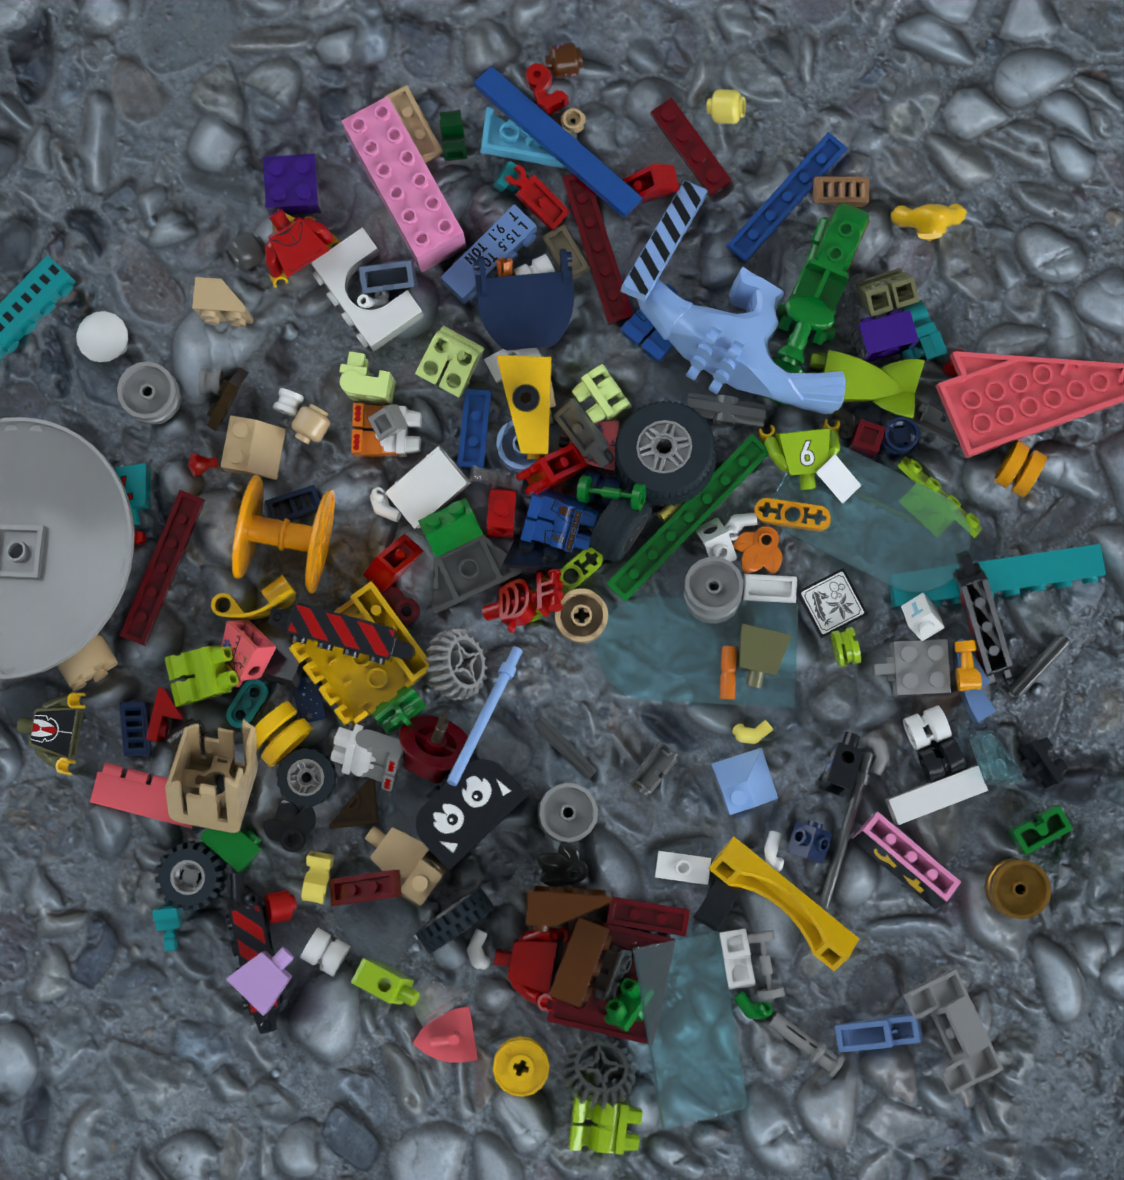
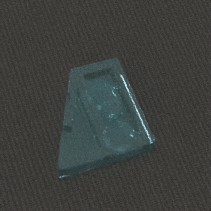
(994, 760)

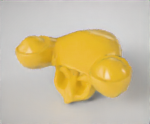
(929, 219)

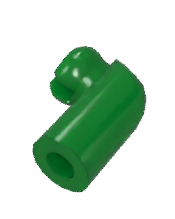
(753, 1010)

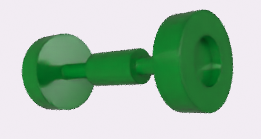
(585, 489)

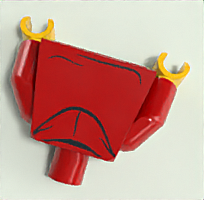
(295, 245)

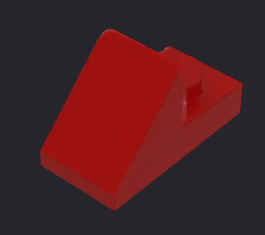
(163, 708)

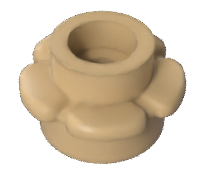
(574, 114)

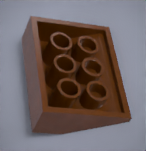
(556, 905)

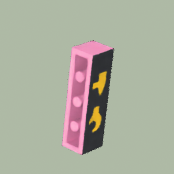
(906, 860)

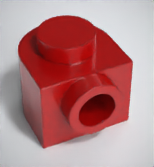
(279, 906)

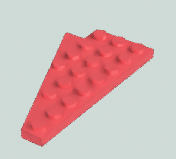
(1018, 396)

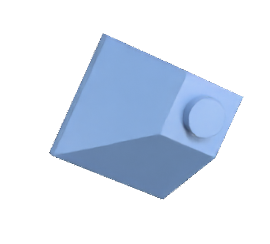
(744, 781)

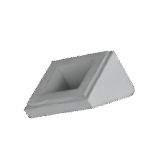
(388, 421)

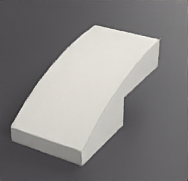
(737, 959)

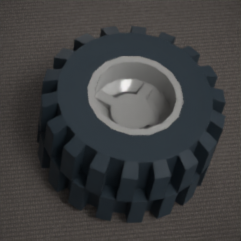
(191, 875)

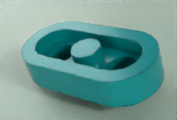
(247, 703)

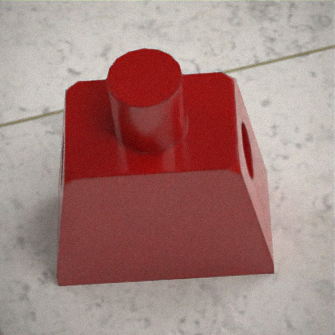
(501, 513)

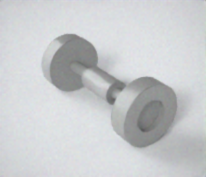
(766, 967)

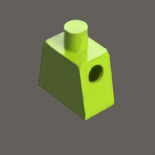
(385, 982)

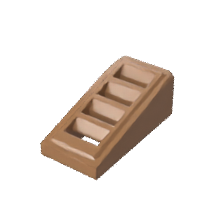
(851, 182)

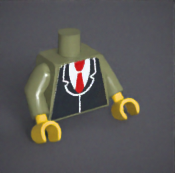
(55, 730)

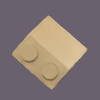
(253, 448)

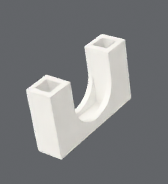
(335, 271)

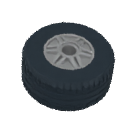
(667, 451)

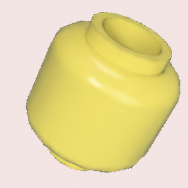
(726, 106)

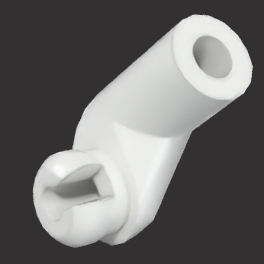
(738, 522)
(771, 850)

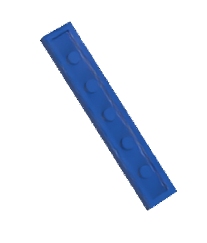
(786, 198)

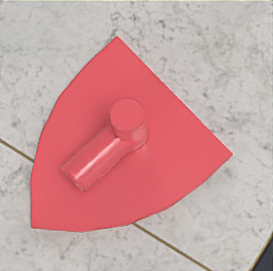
(449, 1037)

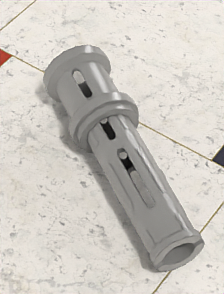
(816, 1051)

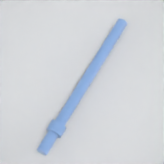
(505, 673)

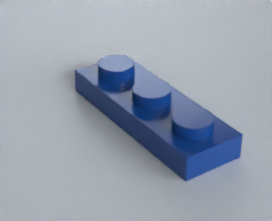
(474, 428)

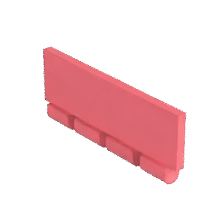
(132, 793)

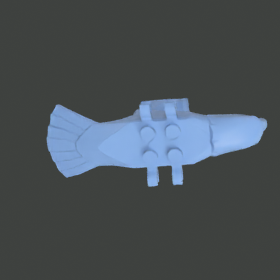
(736, 344)

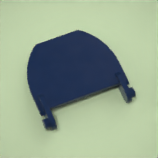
(526, 307)

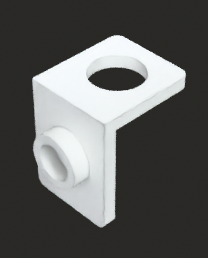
(717, 543)

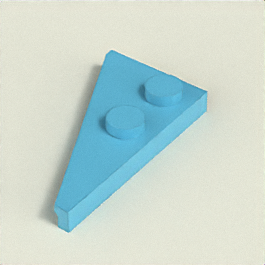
(512, 142)

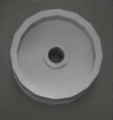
(135, 397)
(713, 590)
(583, 812)

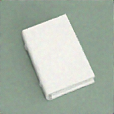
(428, 486)

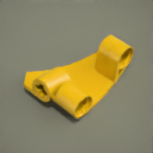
(278, 594)

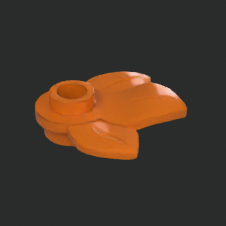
(758, 554)

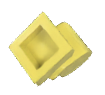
(317, 877)

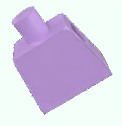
(263, 979)

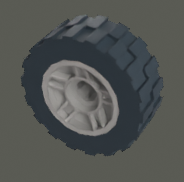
(295, 766)

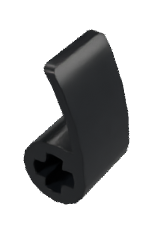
(717, 904)

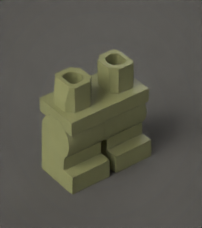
(878, 291)

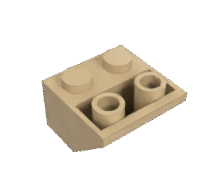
(216, 303)

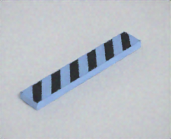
(664, 241)

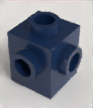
(809, 841)

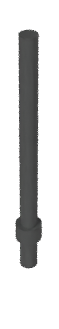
(861, 780)

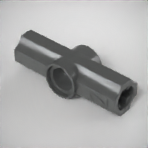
(728, 410)

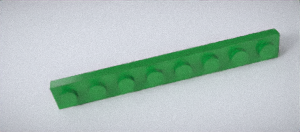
(688, 518)

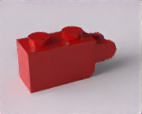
(552, 469)

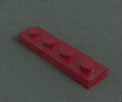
(690, 146)

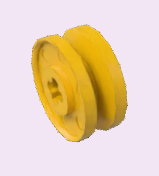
(528, 1080)

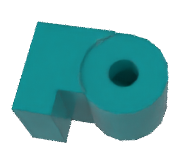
(921, 319)

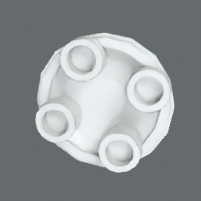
(102, 337)

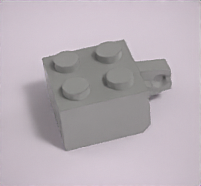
(917, 667)

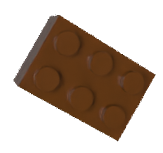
(580, 961)

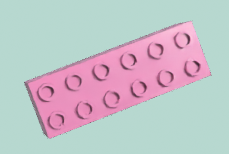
(404, 184)

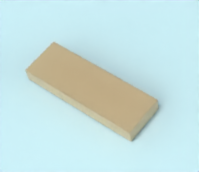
(415, 123)

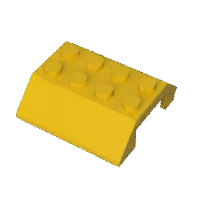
(357, 682)

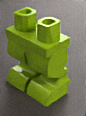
(209, 670)
(609, 1132)

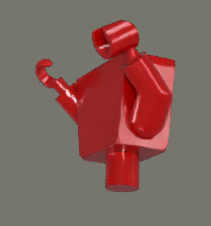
(532, 964)

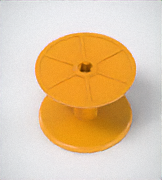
(255, 528)

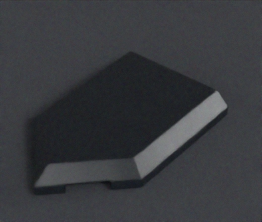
(283, 666)

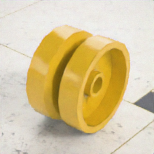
(279, 734)

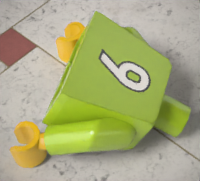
(802, 451)

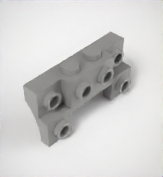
(959, 1028)

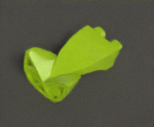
(888, 387)

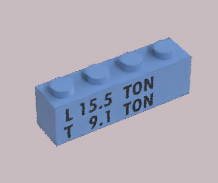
(500, 241)

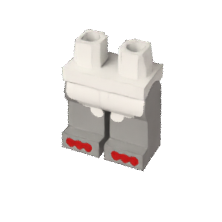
(368, 755)

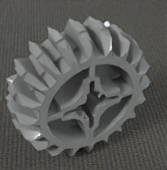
(456, 664)

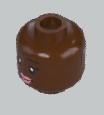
(564, 60)

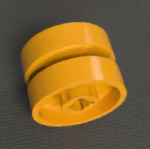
(1020, 468)

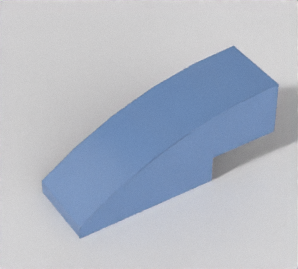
(974, 701)
(878, 1033)

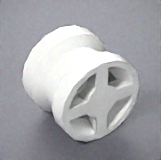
(288, 402)

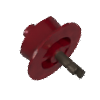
(431, 746)

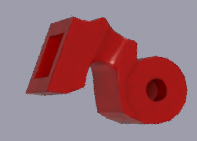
(540, 81)

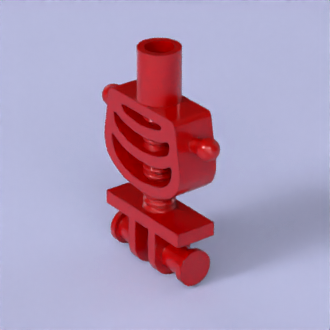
(519, 609)

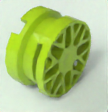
(845, 647)

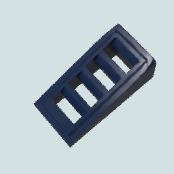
(289, 497)
(126, 729)

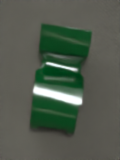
(452, 136)

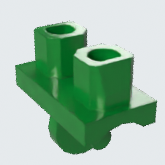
(399, 709)
(627, 1007)

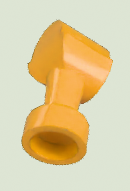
(967, 676)

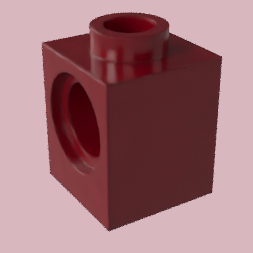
(867, 438)

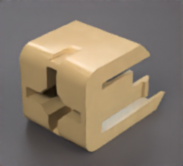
(193, 779)

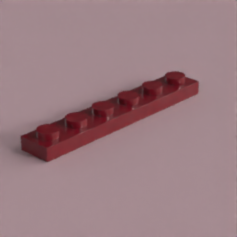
(597, 250)
(162, 568)

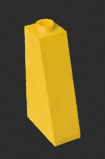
(532, 426)

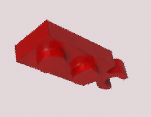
(538, 198)

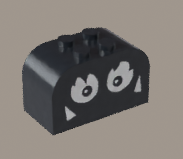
(466, 813)

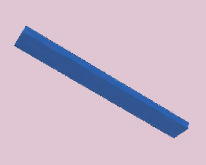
(557, 142)

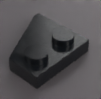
(532, 557)

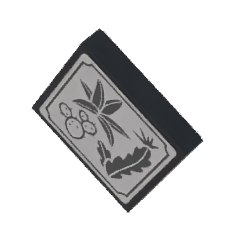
(831, 603)

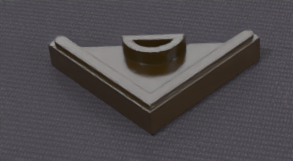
(360, 809)

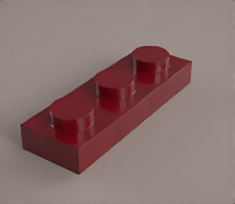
(365, 888)
(648, 916)

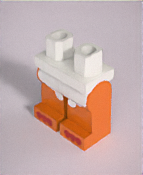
(366, 443)

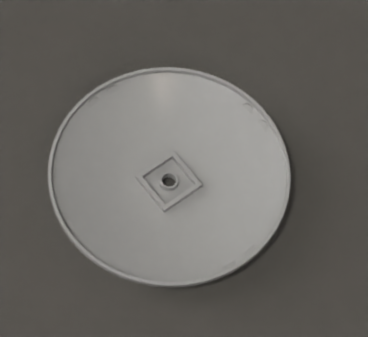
(75, 538)

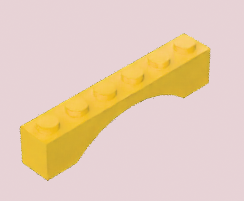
(825, 935)

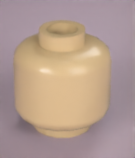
(310, 424)

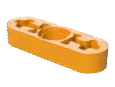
(772, 517)

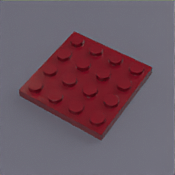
(592, 1013)

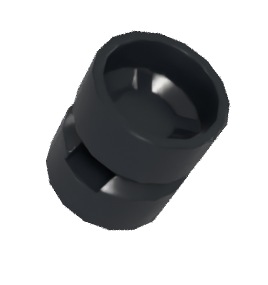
(943, 759)

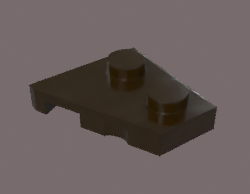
(228, 393)

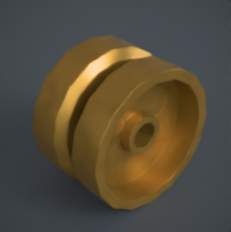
(1018, 904)

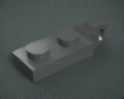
(584, 433)

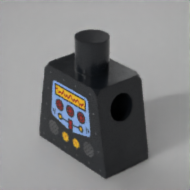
(838, 775)

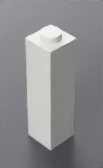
(936, 795)

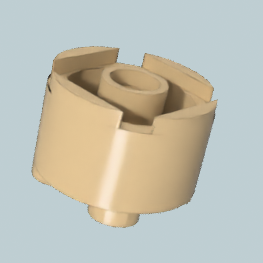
(592, 627)
(88, 663)

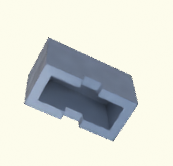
(388, 276)

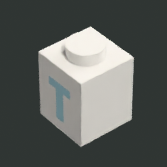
(922, 616)

